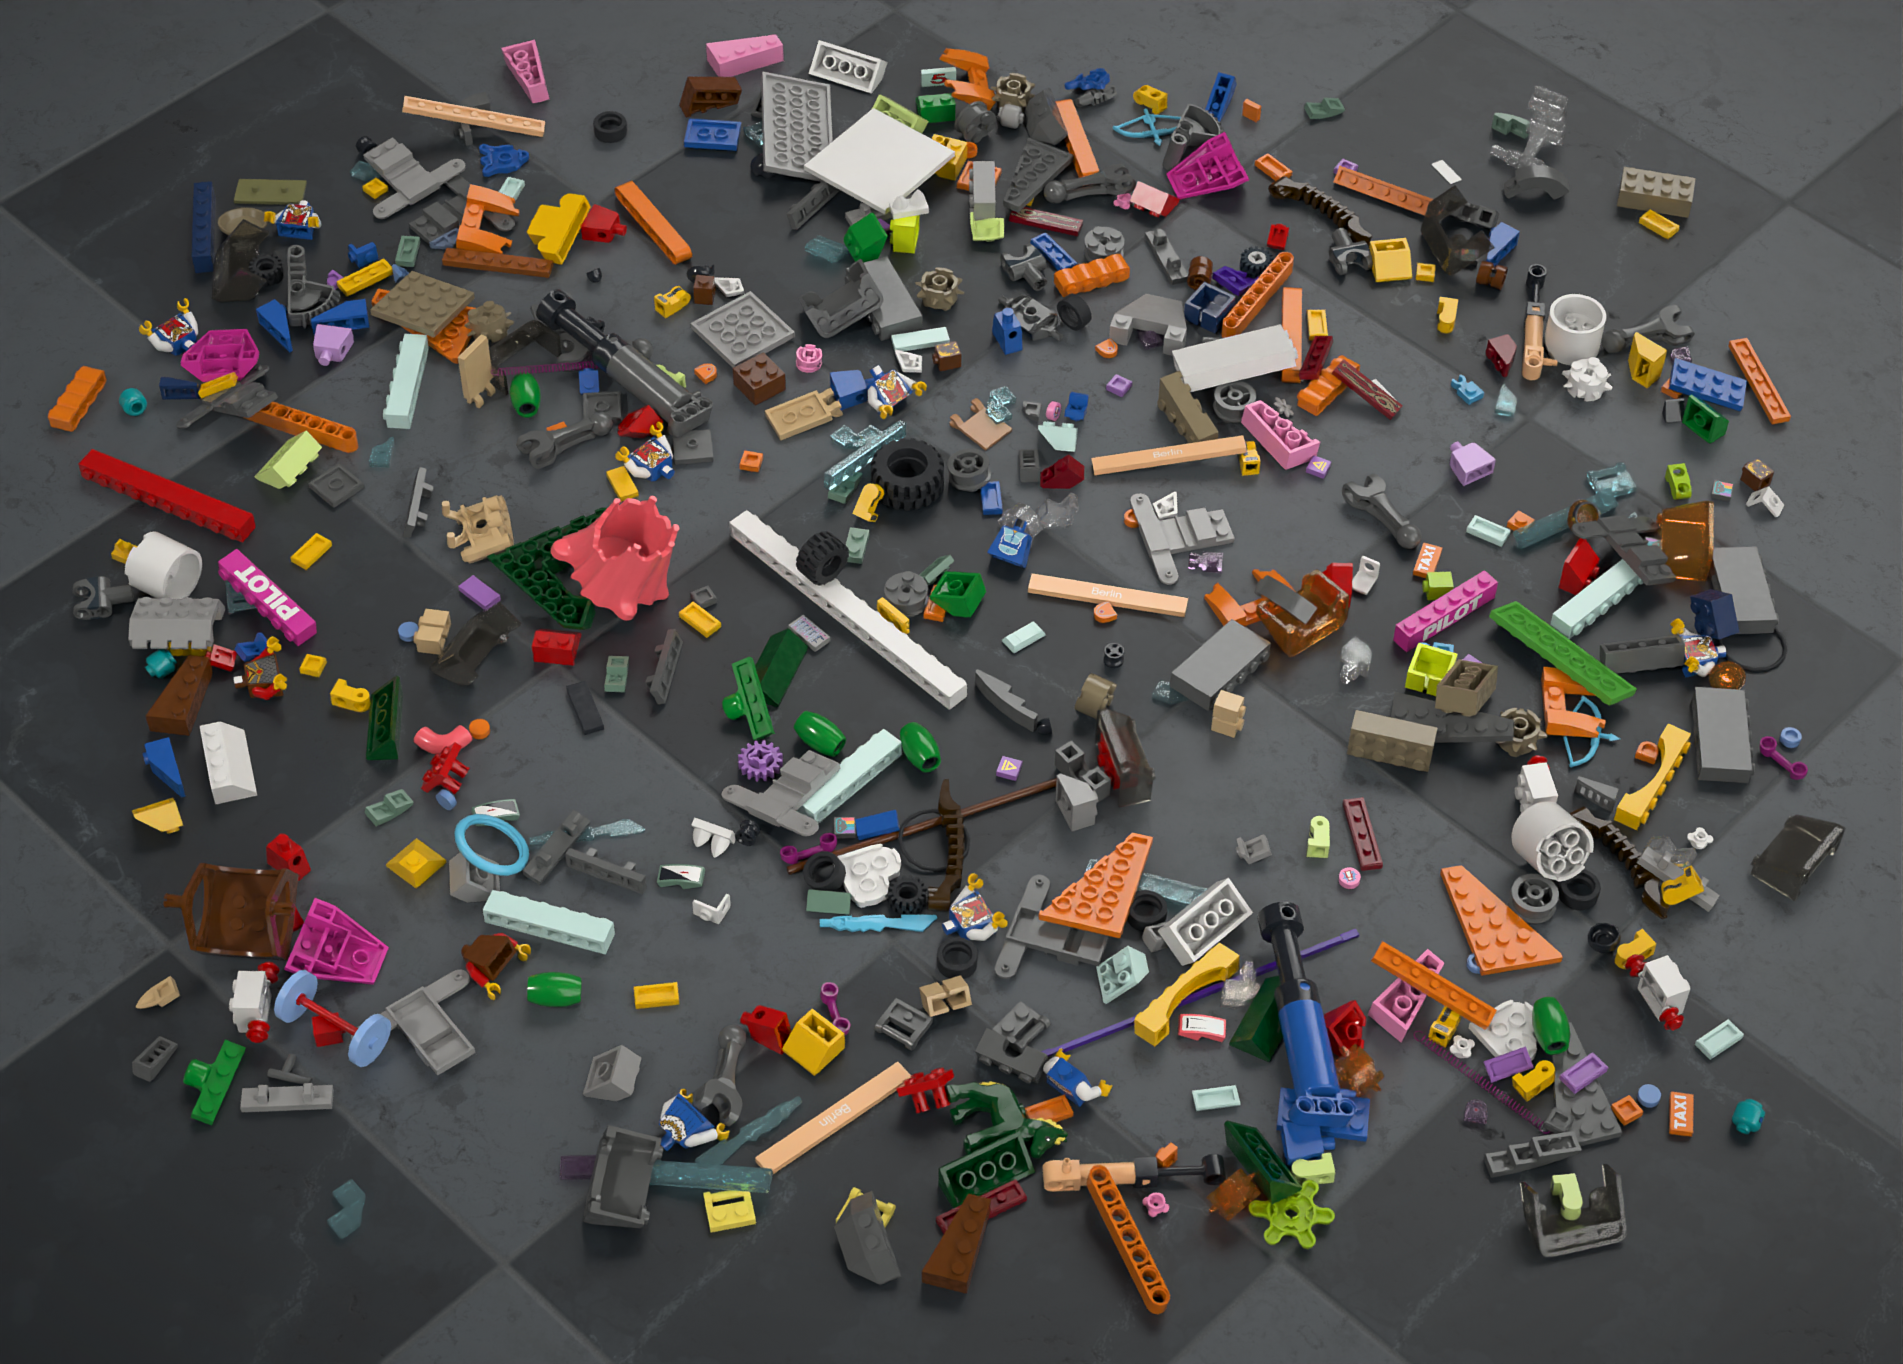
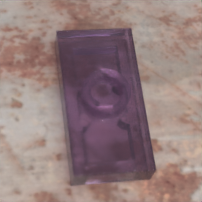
(577, 1167)

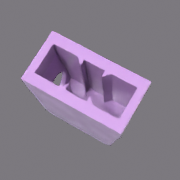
(332, 343)
(1470, 462)

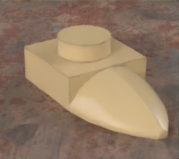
(159, 994)

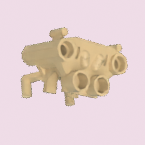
(486, 540)

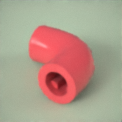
(434, 743)

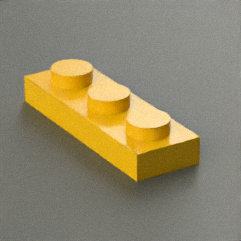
(365, 277)

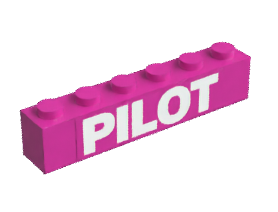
(267, 597)
(1445, 611)

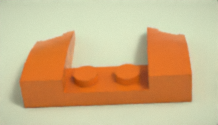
(976, 66)
(469, 233)
(1227, 608)
(1558, 720)

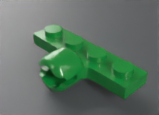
(749, 700)
(213, 1080)

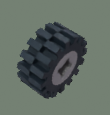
(1255, 261)

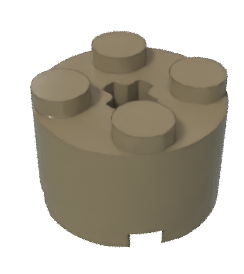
(1095, 695)

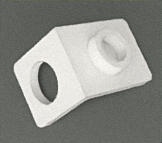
(1769, 499)
(1365, 578)
(710, 913)

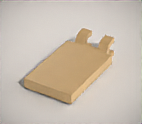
(476, 371)
(803, 413)

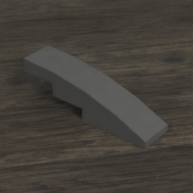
(1001, 697)
(1536, 1153)

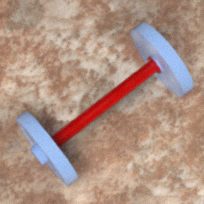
(298, 995)

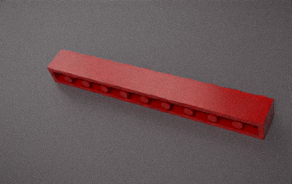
(167, 495)

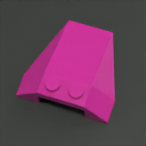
(1208, 169)
(221, 354)
(336, 947)

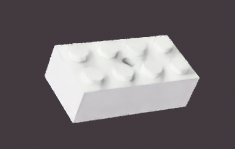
(1205, 921)

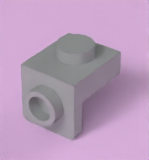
(1253, 849)

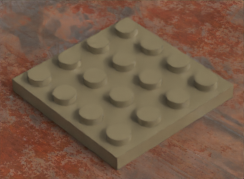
(422, 304)

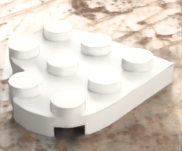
(869, 873)
(1508, 1030)

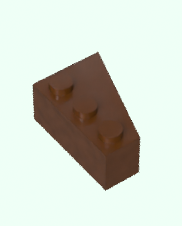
(708, 93)

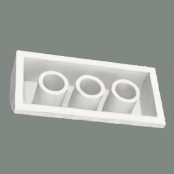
(847, 67)
(227, 762)

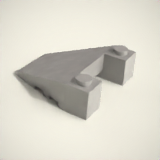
(1151, 314)

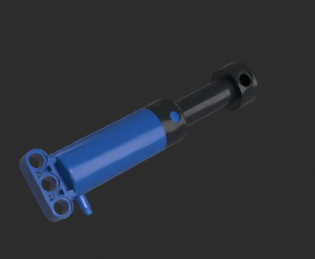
(1303, 1026)

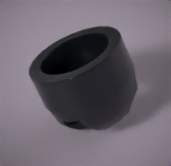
(594, 275)
(1044, 726)

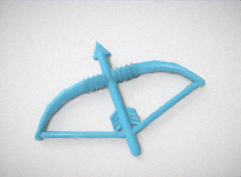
(1148, 119)
(1594, 741)

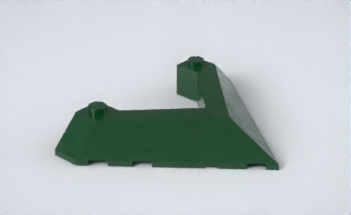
(534, 571)

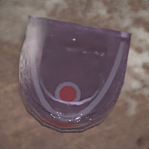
(1681, 353)
(1476, 1111)

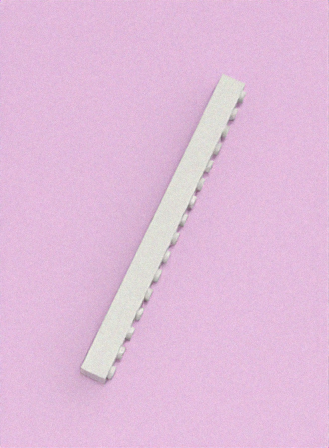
(851, 613)

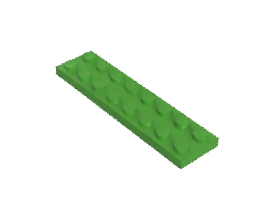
(1562, 653)

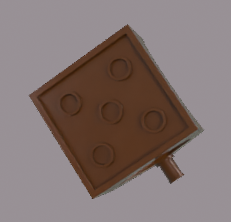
(243, 911)

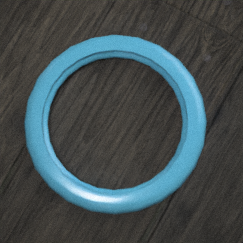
(473, 858)

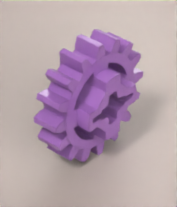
(760, 760)

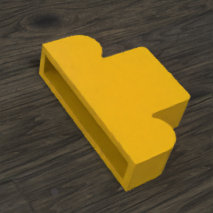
(557, 227)

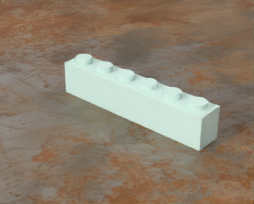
(406, 381)
(1595, 599)
(853, 775)
(549, 921)

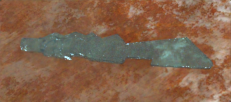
(615, 829)
(750, 1132)

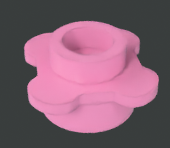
(1123, 201)
(1155, 1198)

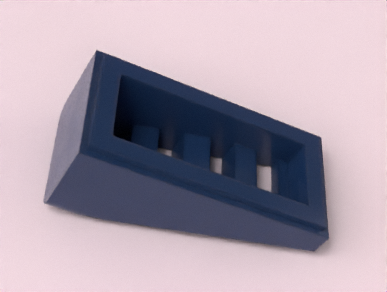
(173, 389)

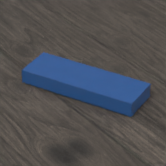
(1053, 252)

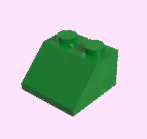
(936, 107)
(865, 239)
(1704, 420)
(959, 593)

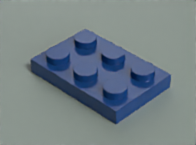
(712, 134)

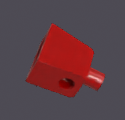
(602, 225)
(284, 852)
(767, 1027)

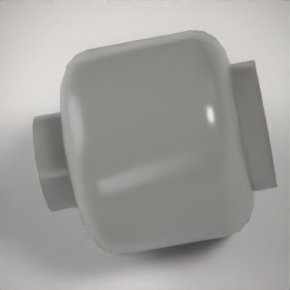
(1010, 116)

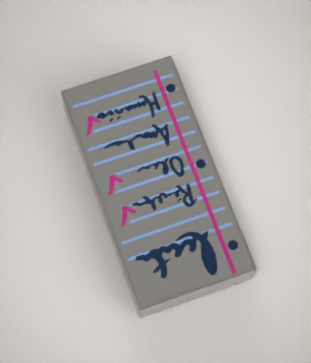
(809, 633)

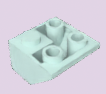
(1060, 437)
(1121, 972)

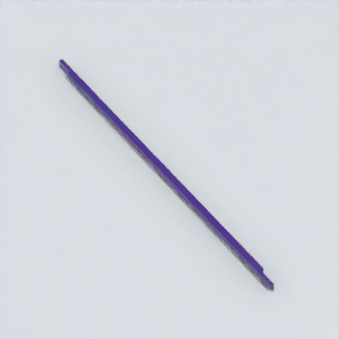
(1349, 935)

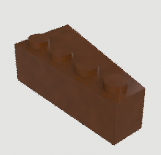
(182, 698)
(958, 1249)

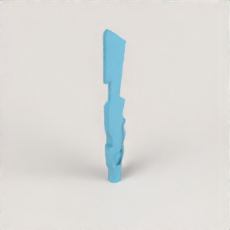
(879, 922)

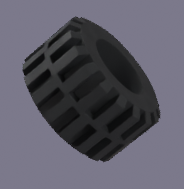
(822, 558)

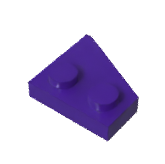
(1233, 280)

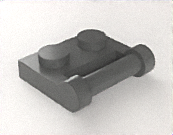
(906, 1018)
(1017, 1022)

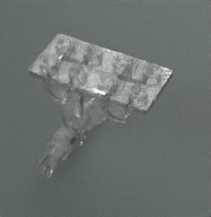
(1545, 126)

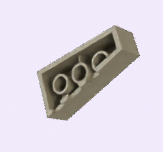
(1183, 410)

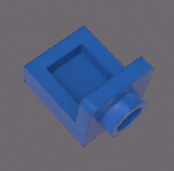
(363, 255)
(589, 380)
(1077, 406)
(250, 650)

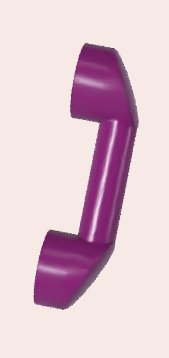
(1768, 748)
(790, 855)
(828, 996)

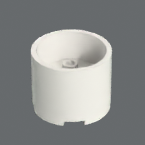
(1574, 328)
(163, 567)
(1552, 841)

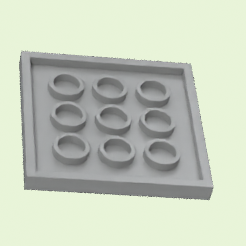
(742, 329)

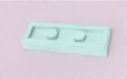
(920, 339)

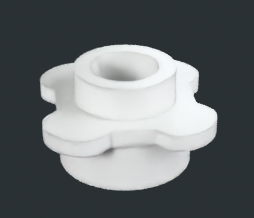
(1699, 838)
(1462, 1052)

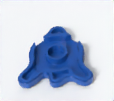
(1096, 80)
(501, 159)

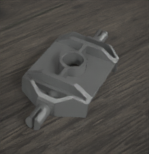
(1040, 324)

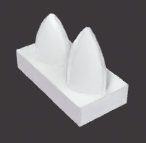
(909, 207)
(721, 836)

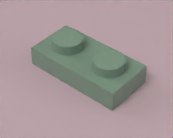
(407, 251)
(857, 544)
(938, 567)

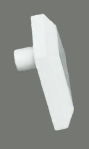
(729, 286)
(908, 361)
(1166, 506)

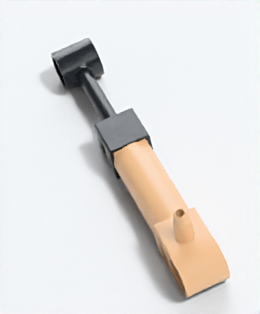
(1533, 324)
(1142, 1172)

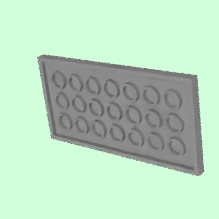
(794, 123)

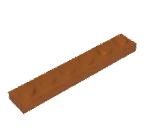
(497, 262)

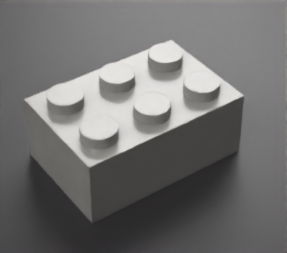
(983, 189)

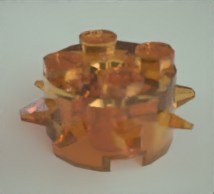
(1358, 1070)
(1233, 1194)

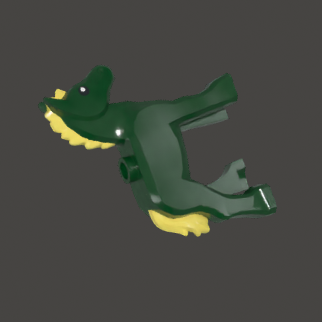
(1006, 1117)

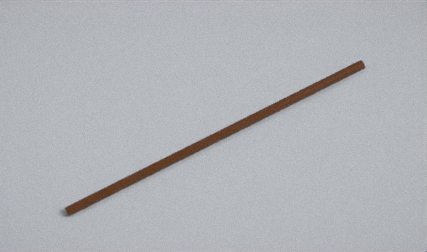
(937, 821)

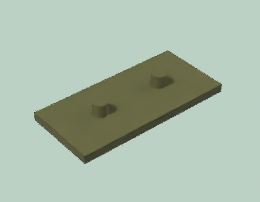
(270, 191)

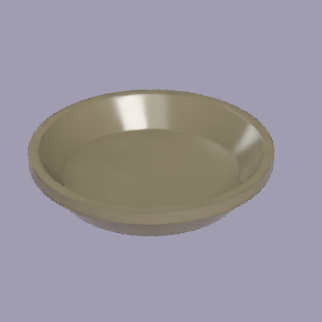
(230, 220)

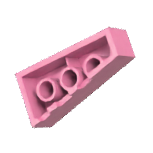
(744, 55)
(526, 67)
(1278, 435)
(1401, 1002)

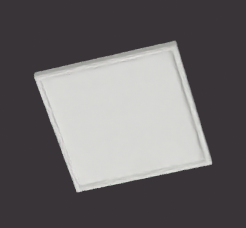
(879, 160)

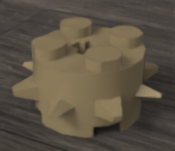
(1013, 91)
(939, 289)
(489, 321)
(1526, 732)

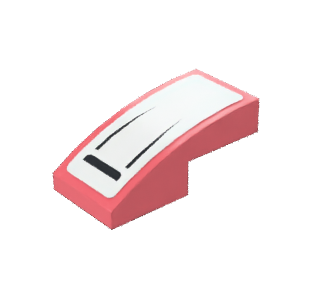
(1197, 1026)

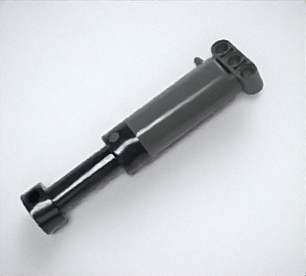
(628, 366)

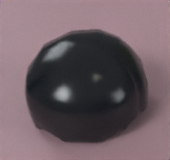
(757, 167)
(700, 270)
(1604, 937)

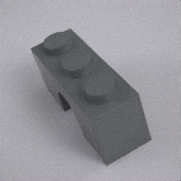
(1477, 215)
(1071, 762)
(1027, 1065)

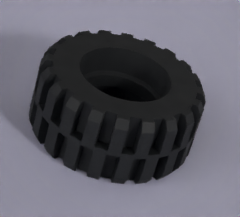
(908, 456)

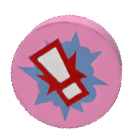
(1053, 411)
(1349, 878)

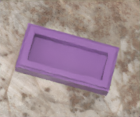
(479, 592)
(1508, 1064)
(1583, 1073)

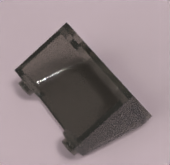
(1796, 853)

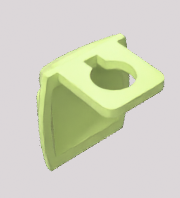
(987, 229)

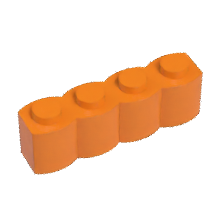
(1094, 274)
(1324, 389)
(78, 397)

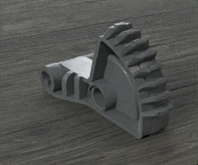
(1190, 133)
(304, 293)

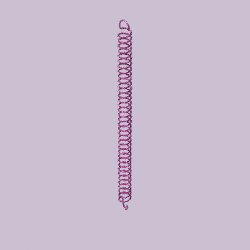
(545, 368)
(1481, 1084)

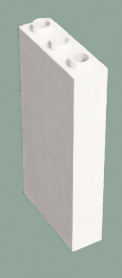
(1235, 358)

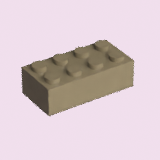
(1656, 191)
(1466, 687)
(1392, 740)

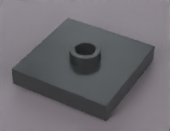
(693, 447)

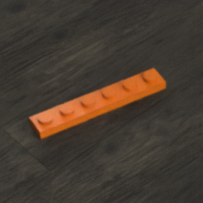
(1382, 190)
(1759, 381)
(1434, 985)

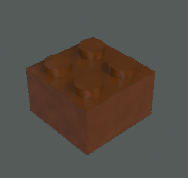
(759, 378)

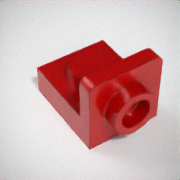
(1278, 236)
(221, 657)

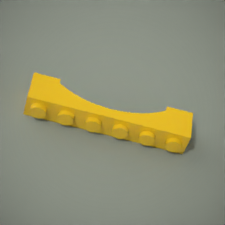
(1635, 807)
(1216, 965)

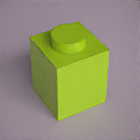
(1437, 584)

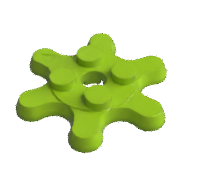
(1300, 1225)

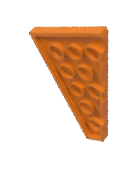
(451, 340)
(1106, 891)
(1492, 929)

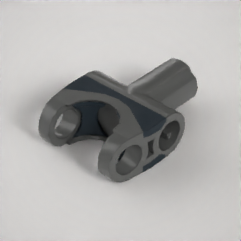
(1348, 252)
(1026, 267)
(100, 597)

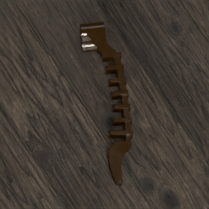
(1341, 215)
(952, 820)
(1642, 877)

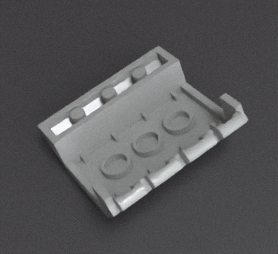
(174, 622)

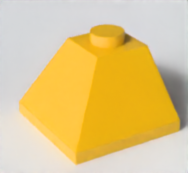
(160, 815)
(416, 863)

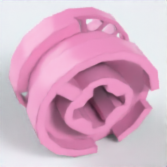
(808, 358)

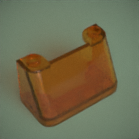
(1688, 539)
(1329, 616)

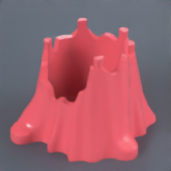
(621, 556)

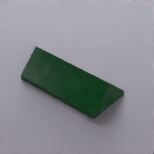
(779, 664)
(385, 721)
(1260, 1027)
(1259, 1157)
(985, 1169)

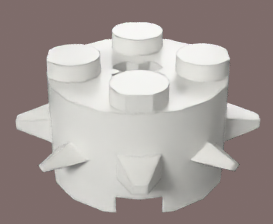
(1587, 379)

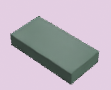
(828, 901)

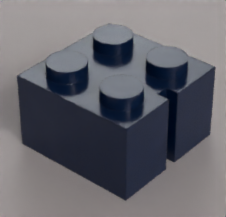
(1208, 307)
(1714, 614)

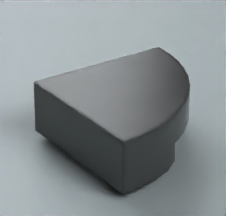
(1032, 410)

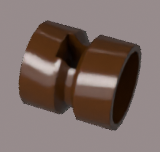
(1199, 272)
(1485, 275)

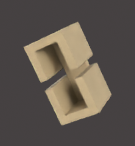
(432, 631)
(1228, 714)
(953, 990)

